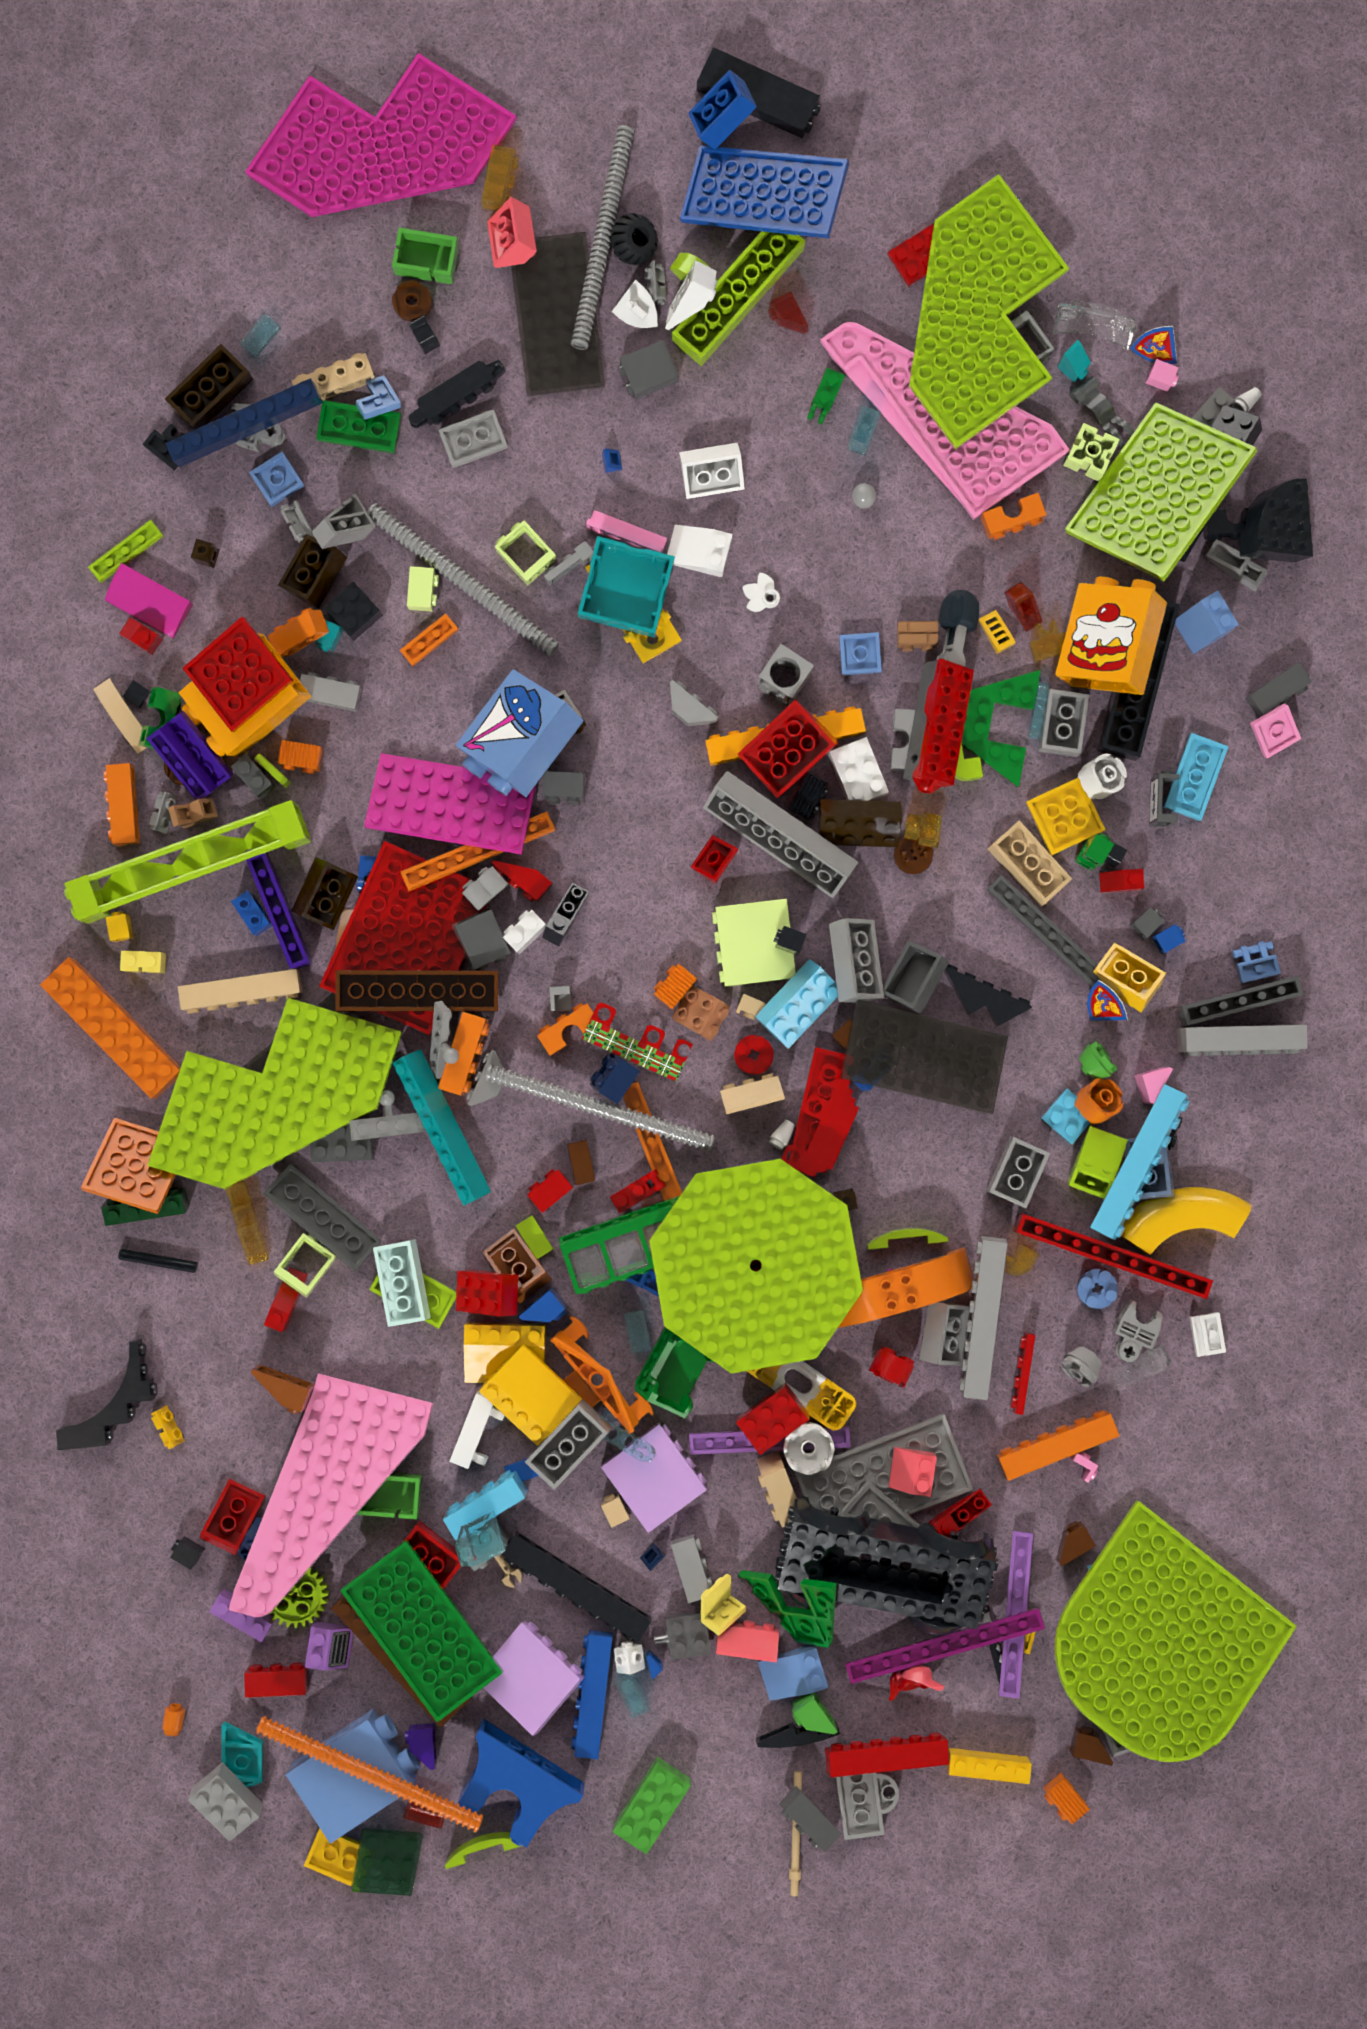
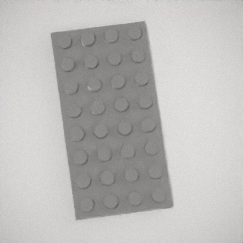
(873, 1463)

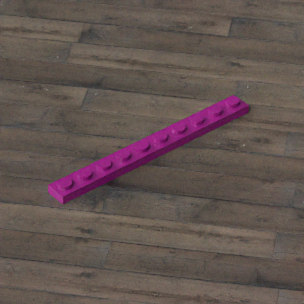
(945, 1646)

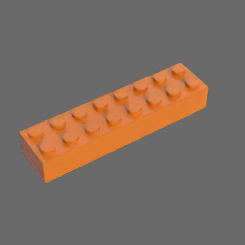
(111, 1027)

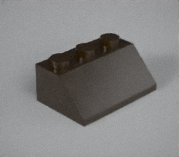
(312, 571)
(324, 893)

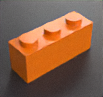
(298, 632)

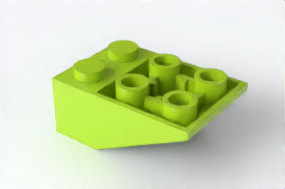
(1097, 1162)

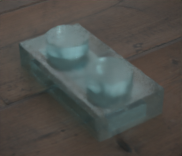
(260, 336)
(637, 1331)

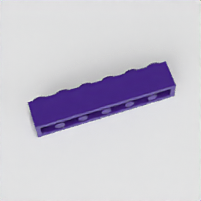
(279, 911)

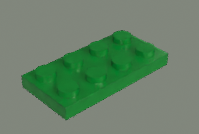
(346, 426)

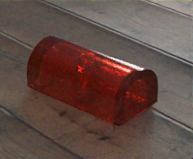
(423, 1816)

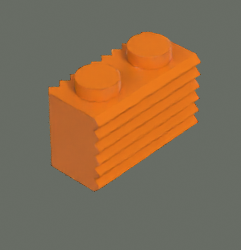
(300, 756)
(675, 985)
(1066, 1798)

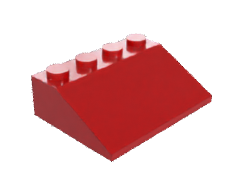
(787, 748)

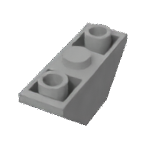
(689, 707)
(485, 1089)

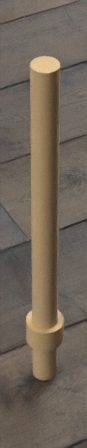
(795, 1872)

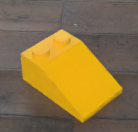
(1129, 976)

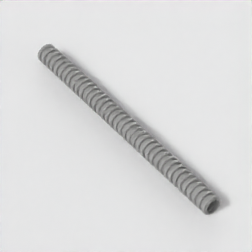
(602, 237)
(462, 579)
(599, 1107)

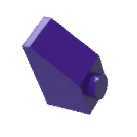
(422, 1743)

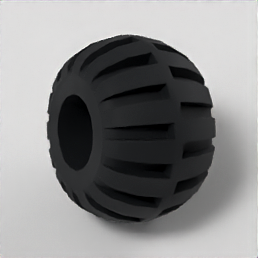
(645, 241)

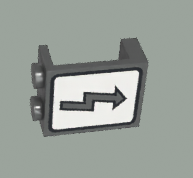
(1156, 817)

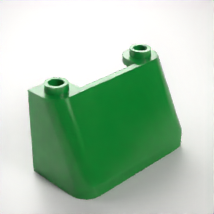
(671, 1374)

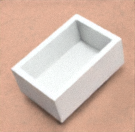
(858, 771)

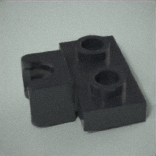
(156, 444)

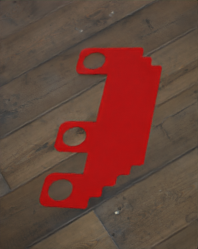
(834, 1125)

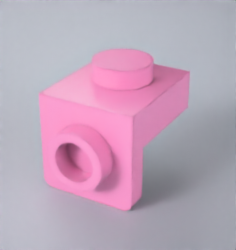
(1084, 1460)

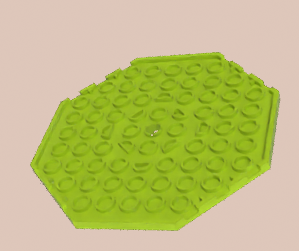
(766, 1315)

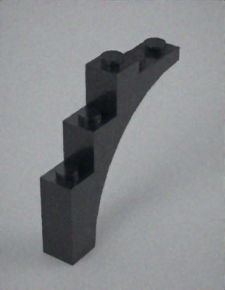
(119, 1410)

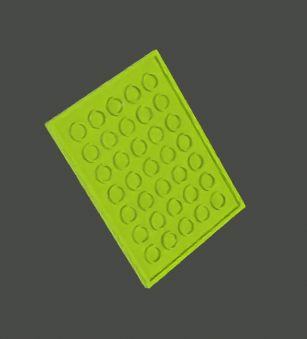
(1160, 491)

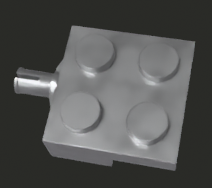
(685, 1636)

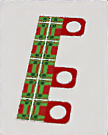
(639, 1052)

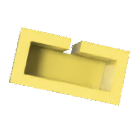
(147, 961)

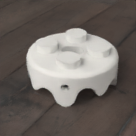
(811, 1462)

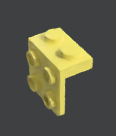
(719, 1607)

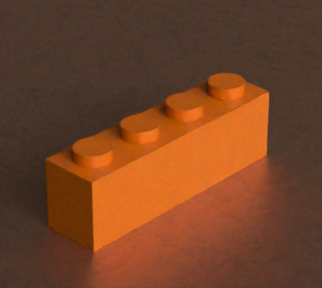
(122, 804)

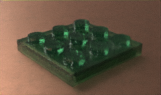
(386, 1862)

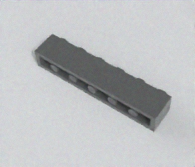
(1240, 1000)

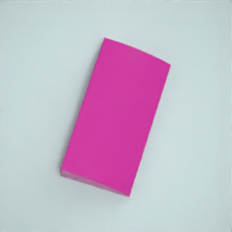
(147, 600)

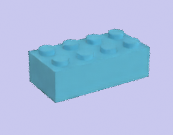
(798, 1003)
(493, 1497)

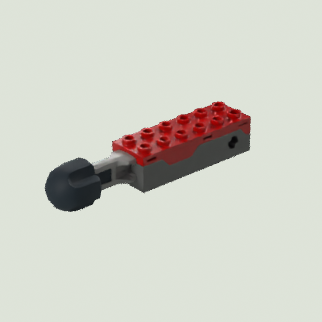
(943, 700)

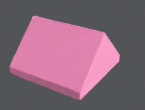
(1151, 1083)

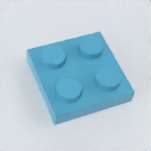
(1065, 1117)

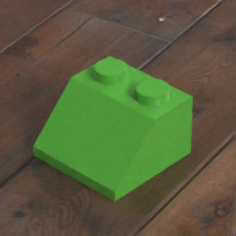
(812, 1714)

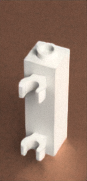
(472, 1431)

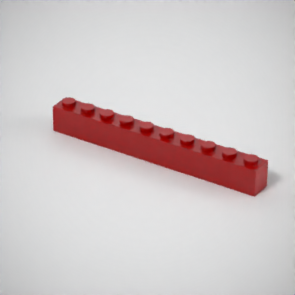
(1113, 1255)

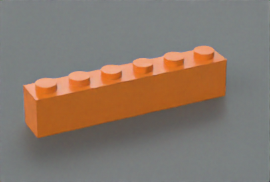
(1057, 1445)

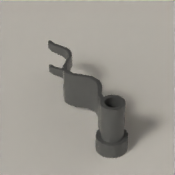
(1101, 407)

